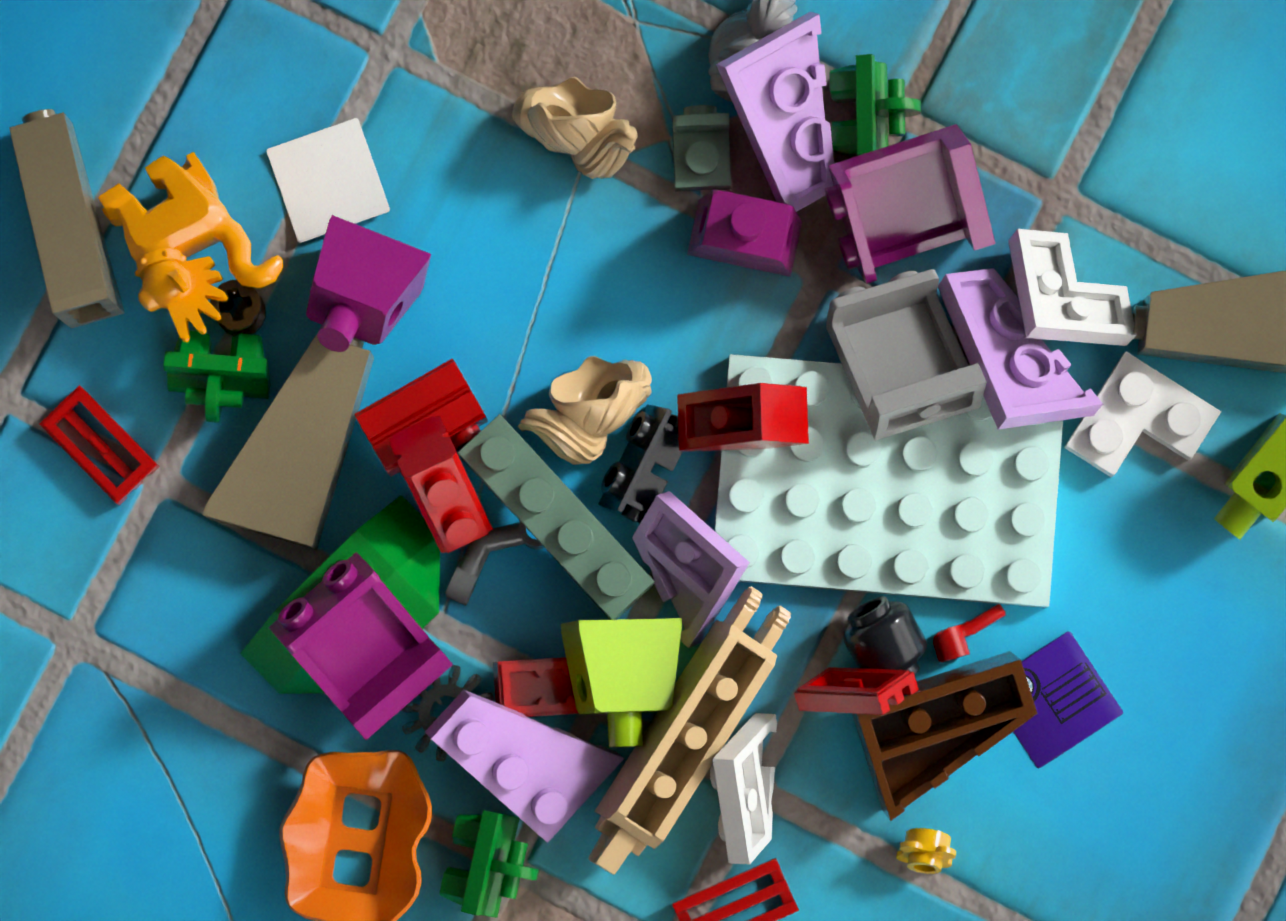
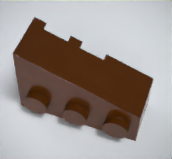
(943, 727)

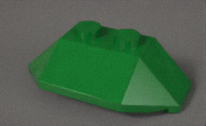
(402, 555)

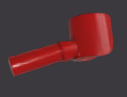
(951, 641)

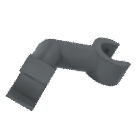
(475, 556)

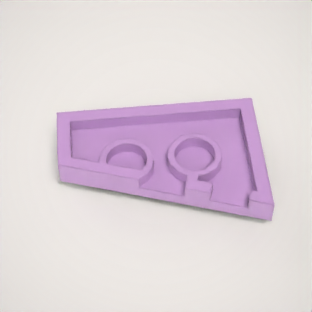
(782, 109)
(522, 762)

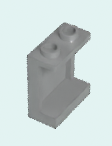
(902, 354)

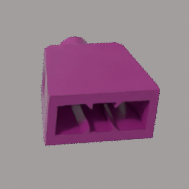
(745, 232)
(363, 284)

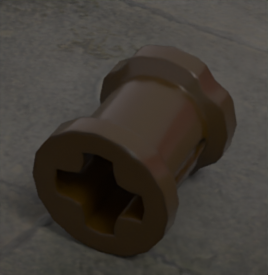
(253, 316)

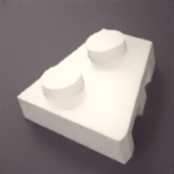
(745, 790)

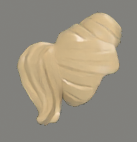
(577, 123)
(589, 407)

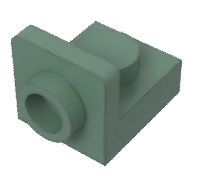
(701, 149)

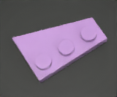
(1022, 374)

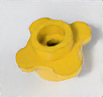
(926, 850)

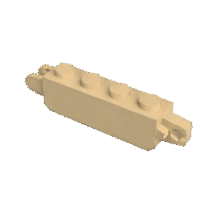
(685, 739)

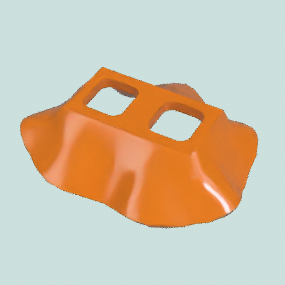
(315, 834)

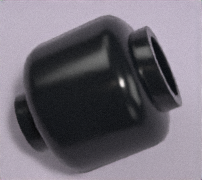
(884, 636)

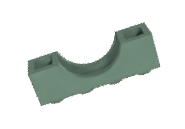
(556, 518)

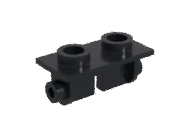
(629, 483)

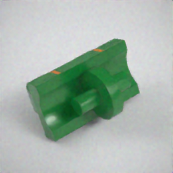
(875, 106)
(217, 379)
(494, 865)

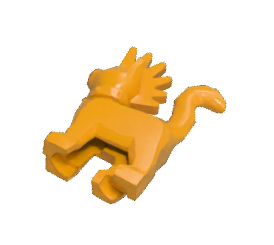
(176, 229)

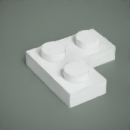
(1058, 305)
(1137, 402)

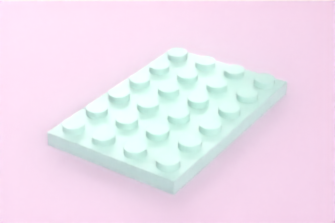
(906, 515)

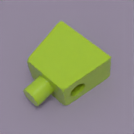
(1245, 504)
(622, 670)

